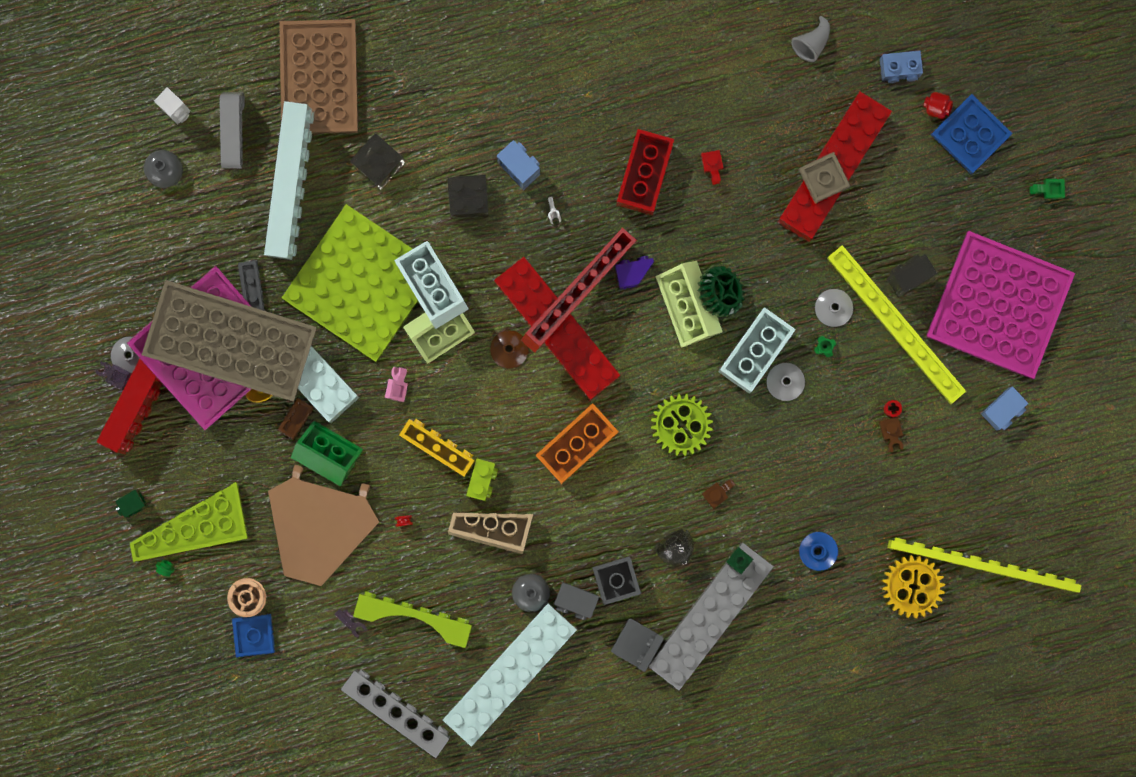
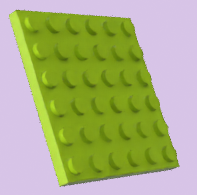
(355, 284)

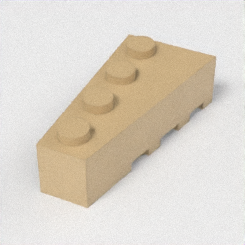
(493, 529)

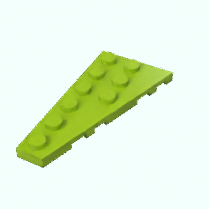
(203, 525)

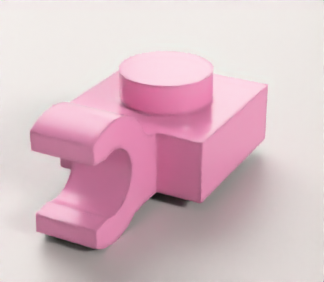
(396, 387)

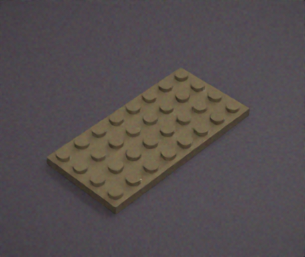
(229, 340)

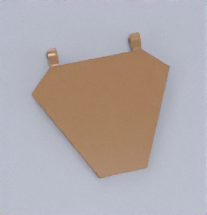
(318, 526)

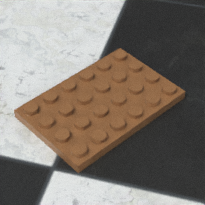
(321, 71)

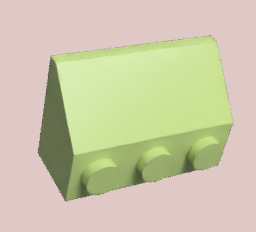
(435, 342)

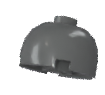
(163, 168)
(530, 592)

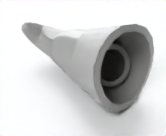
(811, 44)

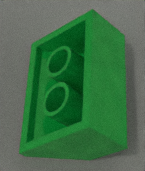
(326, 453)

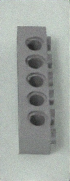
(352, 689)

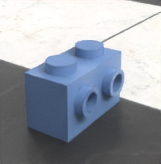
(901, 66)
(1004, 409)

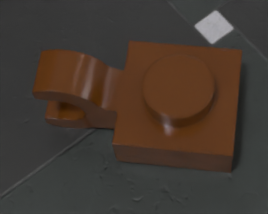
(717, 494)

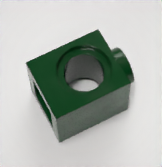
(131, 504)
(738, 560)

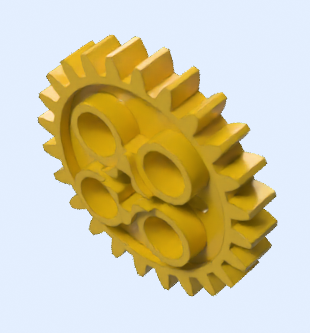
(930, 590)

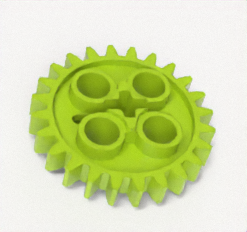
(667, 435)

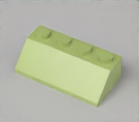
(685, 307)

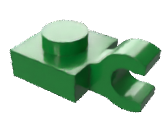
(1051, 188)

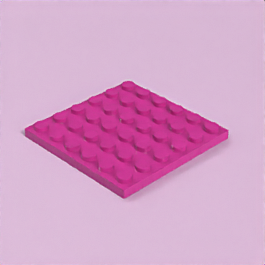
(1000, 305)
(198, 393)

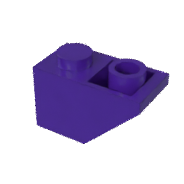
(632, 273)

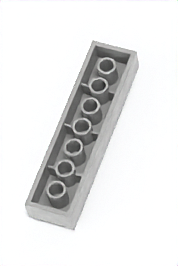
(708, 620)

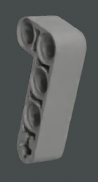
(231, 129)

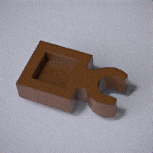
(891, 430)

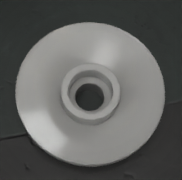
(824, 309)
(118, 355)
(778, 388)

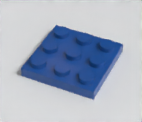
(971, 134)

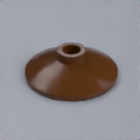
(508, 359)

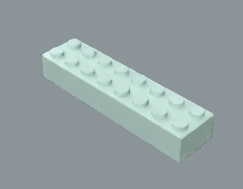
(288, 180)
(509, 674)

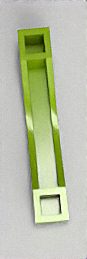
(372, 609)

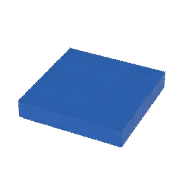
(253, 635)

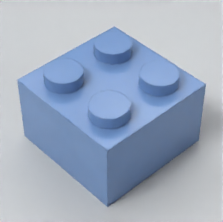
(518, 164)

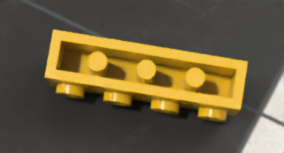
(437, 448)

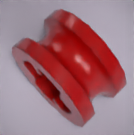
(896, 404)
(403, 520)

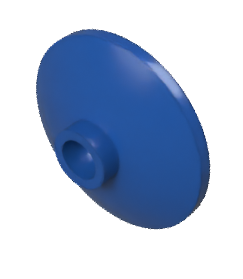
(828, 553)

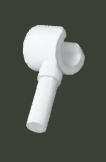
(553, 212)

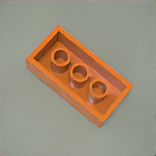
(577, 443)

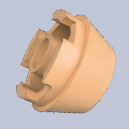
(246, 597)

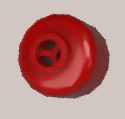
(938, 105)

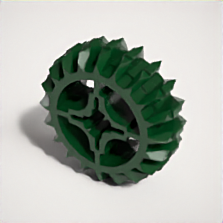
(721, 291)

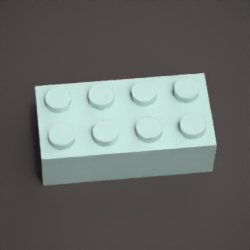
(431, 284)
(756, 350)
(325, 387)

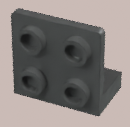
(637, 644)

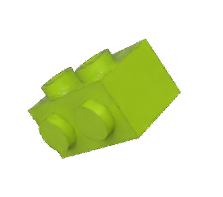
(481, 479)

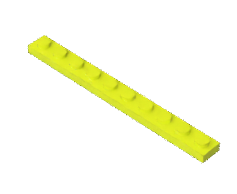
(896, 324)
(976, 563)

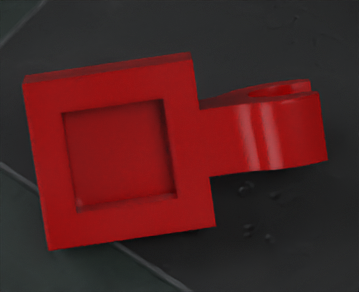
(712, 163)

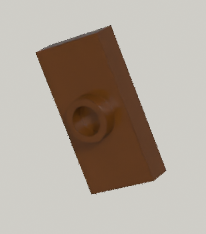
(295, 419)

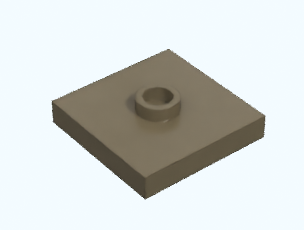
(824, 177)

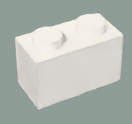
(172, 106)

